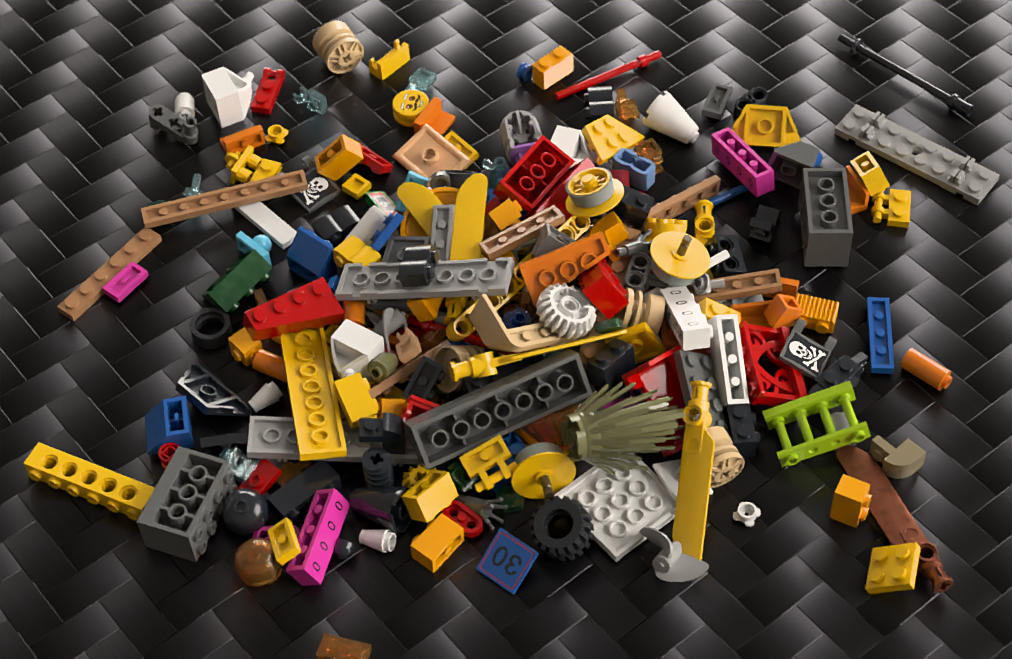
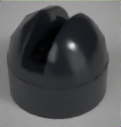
(343, 548)

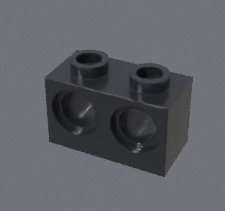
(731, 266)

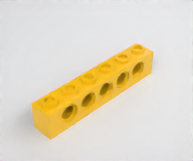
(76, 475)

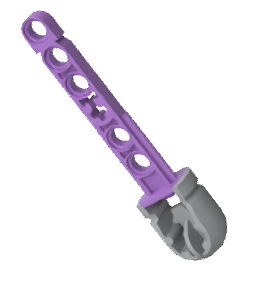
(525, 128)

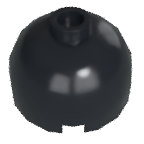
(245, 512)

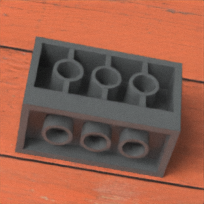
(825, 217)
(186, 504)

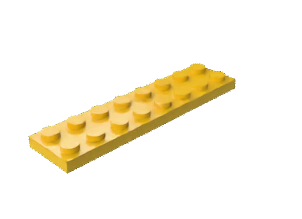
(312, 395)

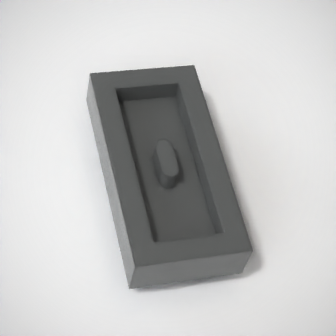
(717, 101)

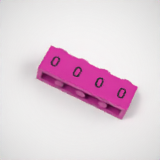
(742, 162)
(318, 537)

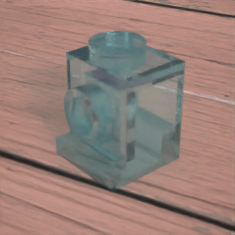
(245, 467)

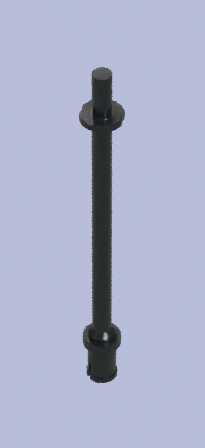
(953, 101)

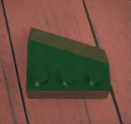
(239, 282)

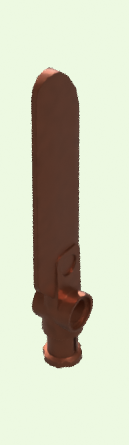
(892, 513)

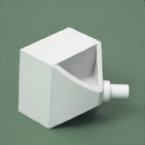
(227, 95)
(573, 144)
(354, 349)

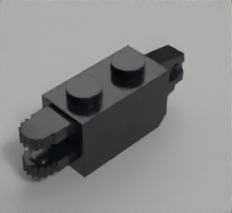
(841, 371)

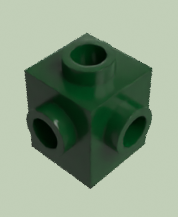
(459, 475)

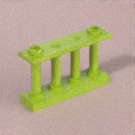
(809, 405)

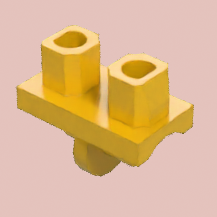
(240, 162)

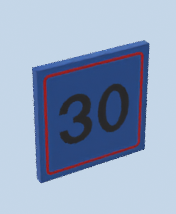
(507, 560)

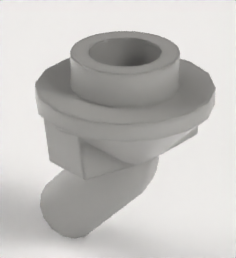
(703, 284)

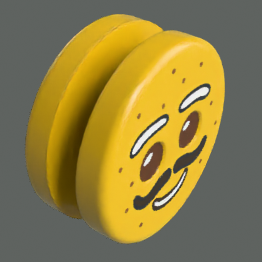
(408, 106)

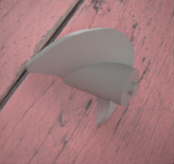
(388, 323)
(670, 562)

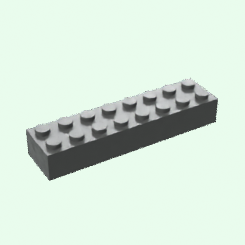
(498, 408)

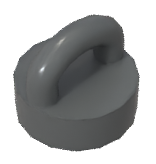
(440, 179)

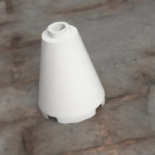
(671, 119)
(369, 224)

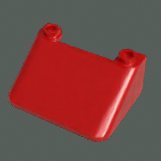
(661, 374)

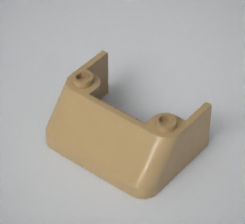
(511, 340)

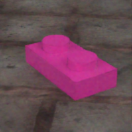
(125, 282)

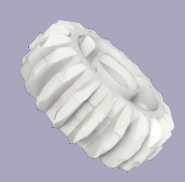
(566, 311)

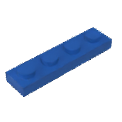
(880, 335)

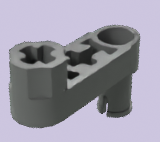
(161, 118)

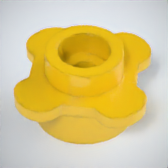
(276, 134)

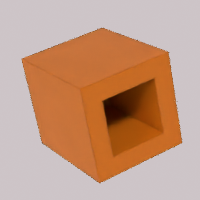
(782, 311)

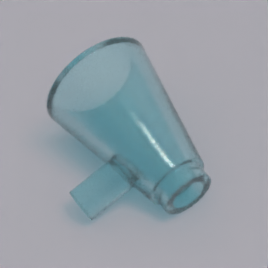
(498, 169)

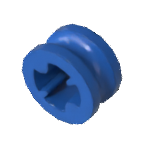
(525, 71)

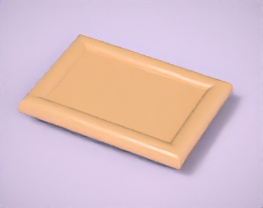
(429, 153)

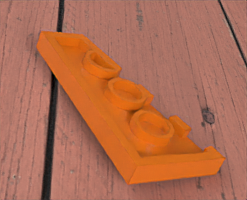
(562, 264)

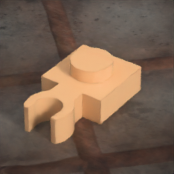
(408, 346)

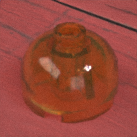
(257, 562)

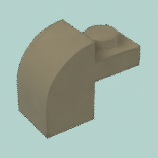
(899, 461)

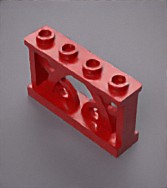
(791, 382)

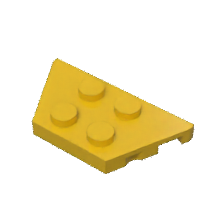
(766, 126)
(609, 136)

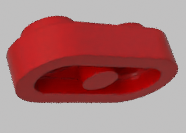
(464, 518)

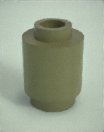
(382, 366)

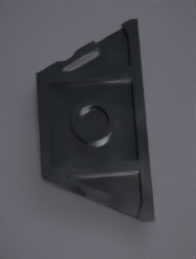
(210, 394)

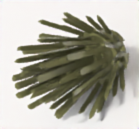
(617, 431)

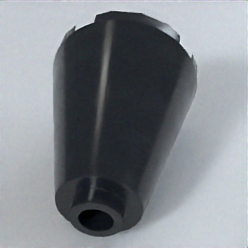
(382, 506)

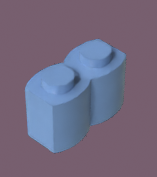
(640, 169)

